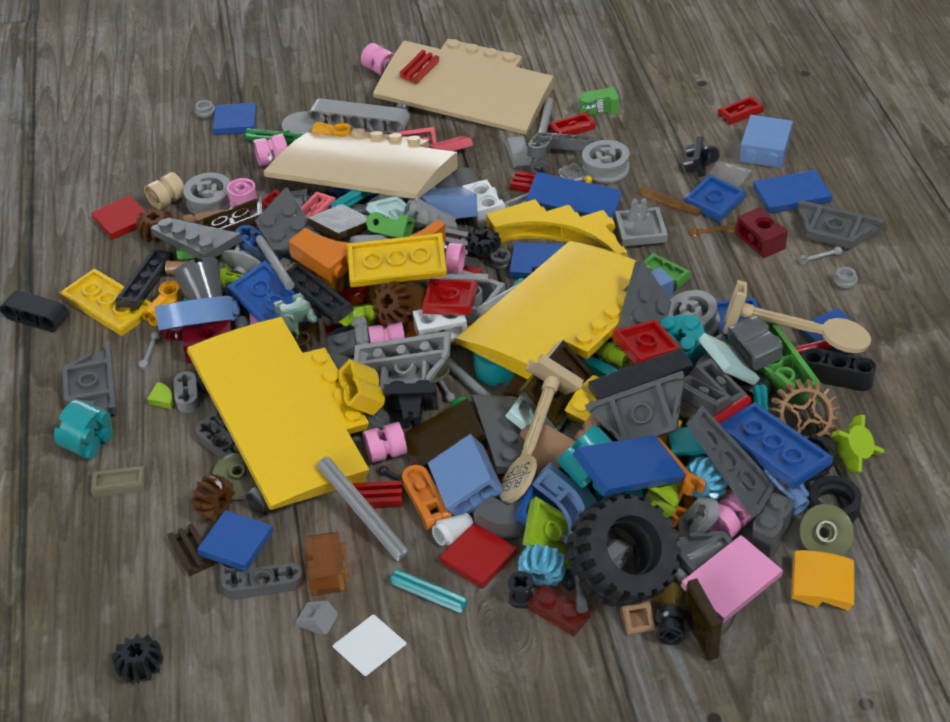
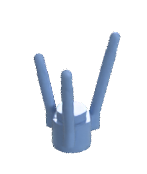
(798, 495)

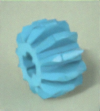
(706, 470)
(543, 564)

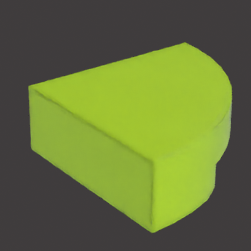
(160, 396)

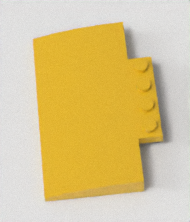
(567, 298)
(281, 409)

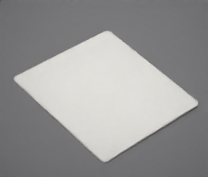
(369, 645)

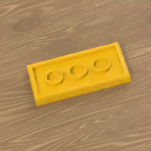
(396, 260)
(96, 297)

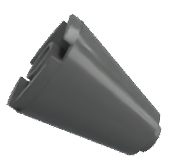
(199, 279)

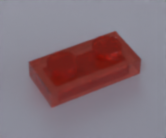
(558, 610)

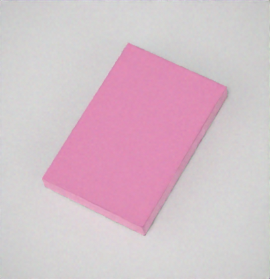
(735, 577)

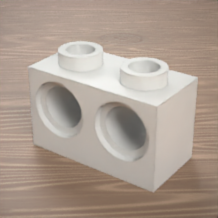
(486, 201)
(437, 323)

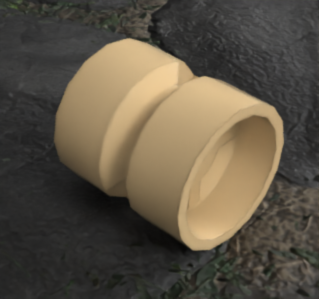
(165, 190)

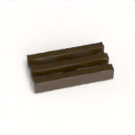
(183, 535)

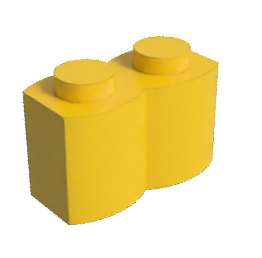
(361, 387)

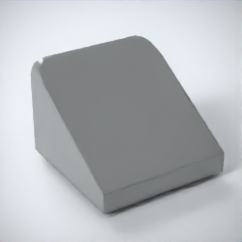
(317, 617)

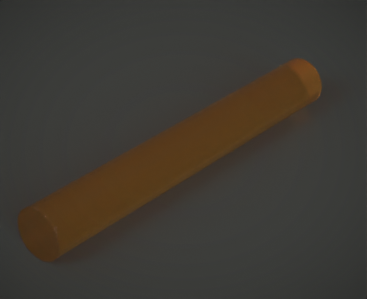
(686, 207)

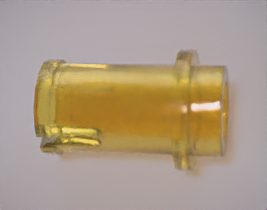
(671, 594)

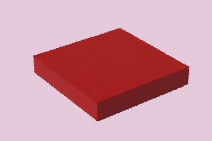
(118, 217)
(450, 297)
(644, 341)
(478, 555)

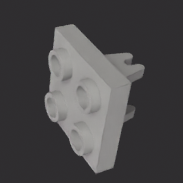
(640, 225)

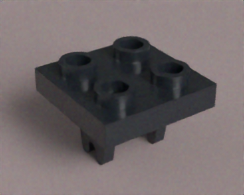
(411, 399)

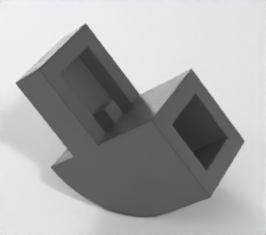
(499, 519)

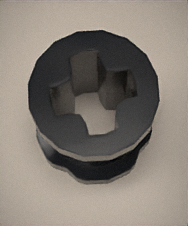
(520, 585)

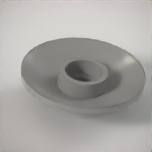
(239, 261)

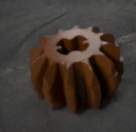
(148, 220)
(392, 292)
(212, 496)

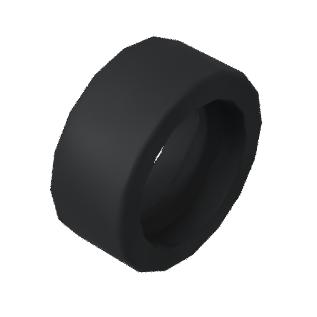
(838, 486)

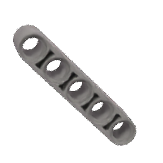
(359, 115)

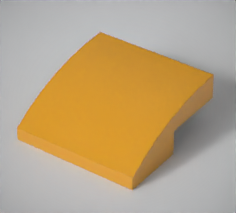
(823, 578)

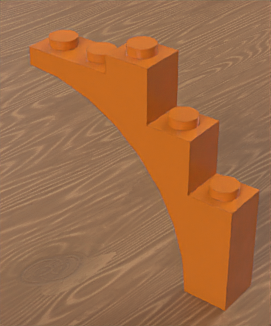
(330, 257)

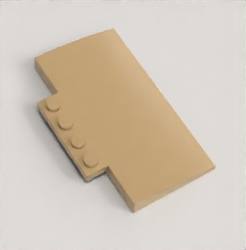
(469, 85)
(365, 163)

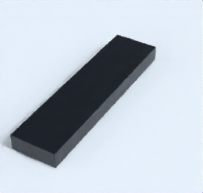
(144, 280)
(319, 293)
(640, 374)

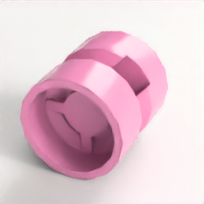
(376, 58)
(268, 150)
(241, 191)
(454, 257)
(391, 332)
(385, 442)
(732, 516)

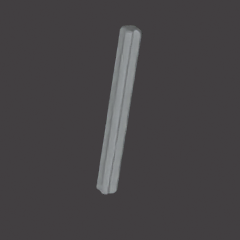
(362, 508)

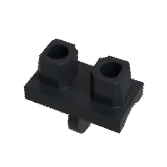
(699, 156)

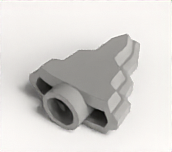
(427, 214)

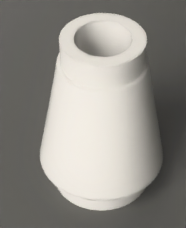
(450, 529)

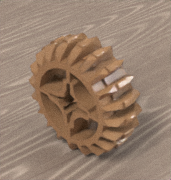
(809, 403)

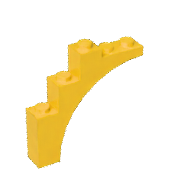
(560, 224)

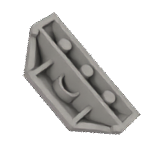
(406, 358)

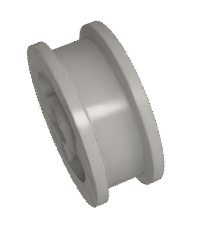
(606, 161)
(206, 193)
(695, 303)

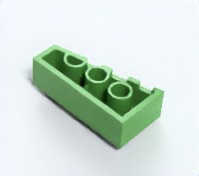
(788, 369)

